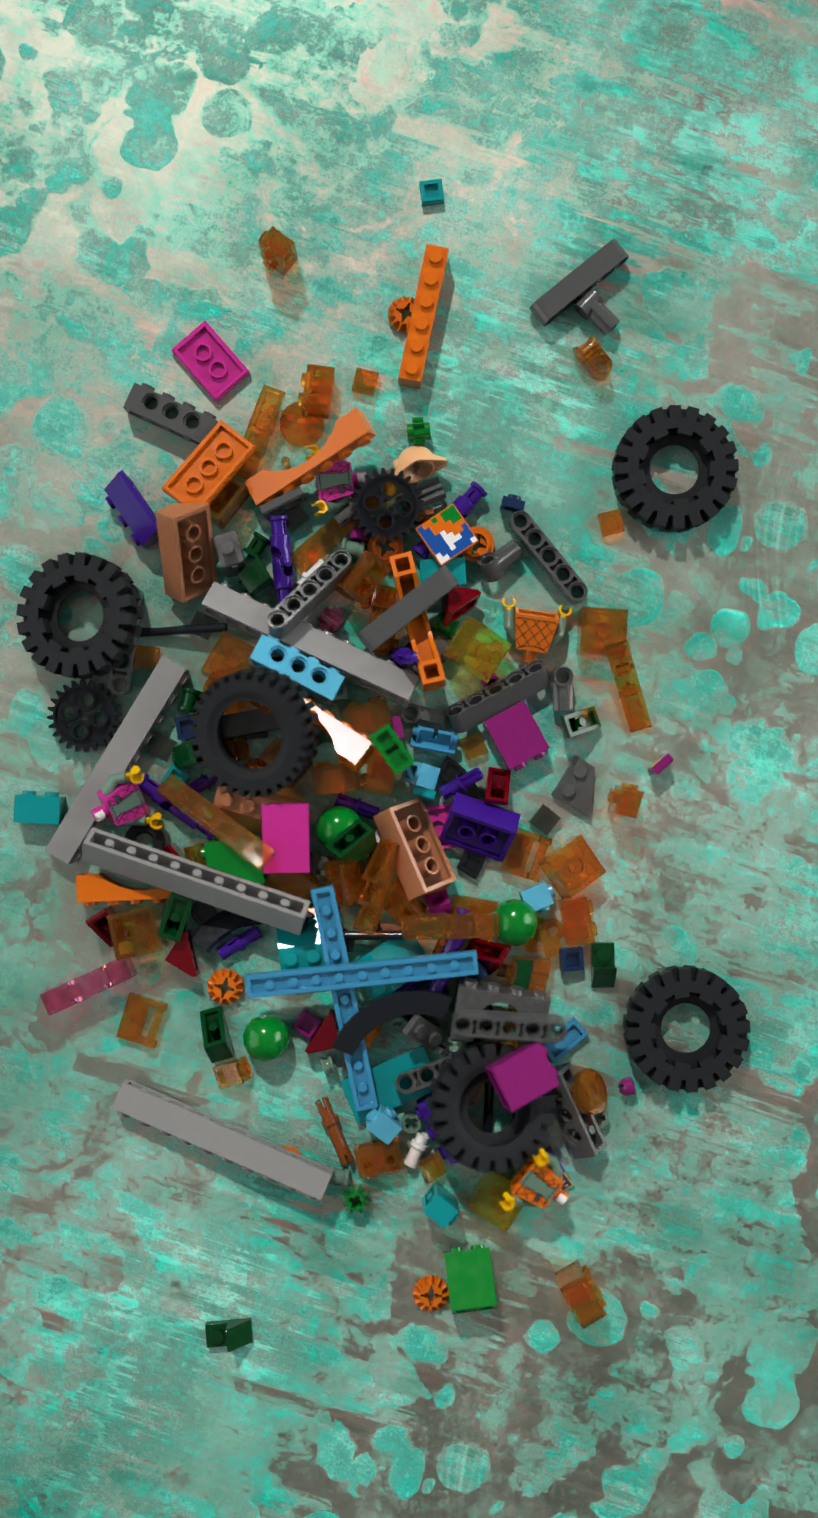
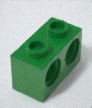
(392, 749)

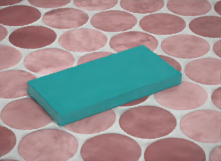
(384, 1077)

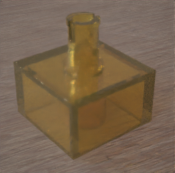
(477, 649)
(485, 1200)

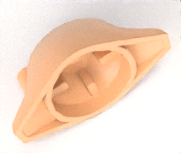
(418, 463)

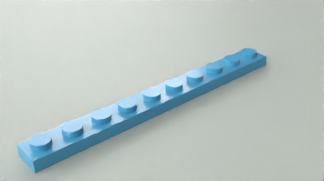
(361, 974)
(344, 999)

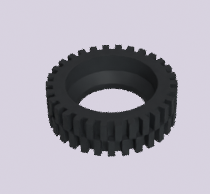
(291, 714)

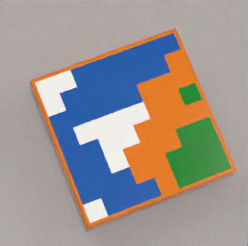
(447, 535)

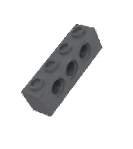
(143, 394)
(579, 1129)

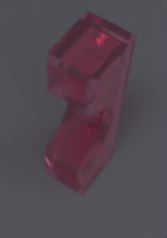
(87, 985)

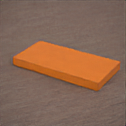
(209, 466)

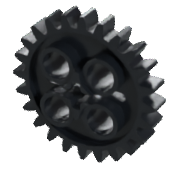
(375, 488)
(95, 733)

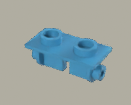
(442, 742)

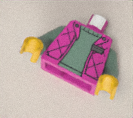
(335, 485)
(124, 802)

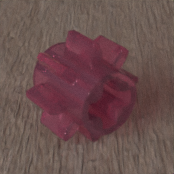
(330, 619)

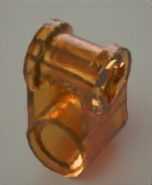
(592, 354)

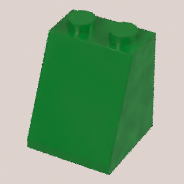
(225, 859)
(470, 1279)

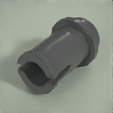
(346, 515)

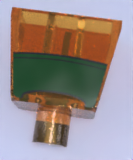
(526, 972)

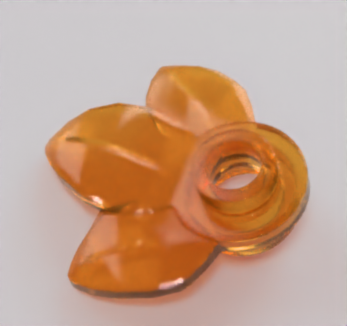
(544, 940)

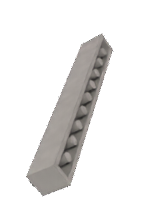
(354, 664)
(119, 756)
(195, 881)
(223, 1139)

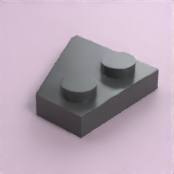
(577, 785)

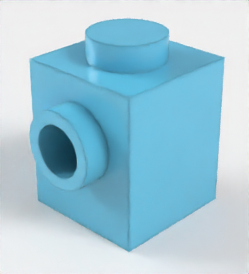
(421, 775)
(538, 896)
(383, 1123)

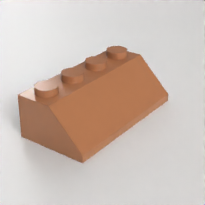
(186, 549)
(247, 810)
(421, 858)

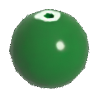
(335, 821)
(516, 922)
(266, 1037)

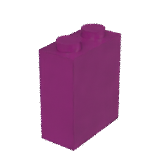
(516, 736)
(522, 1075)

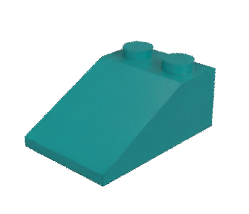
(302, 949)
(386, 950)

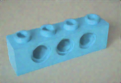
(322, 691)

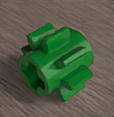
(418, 431)
(358, 1205)

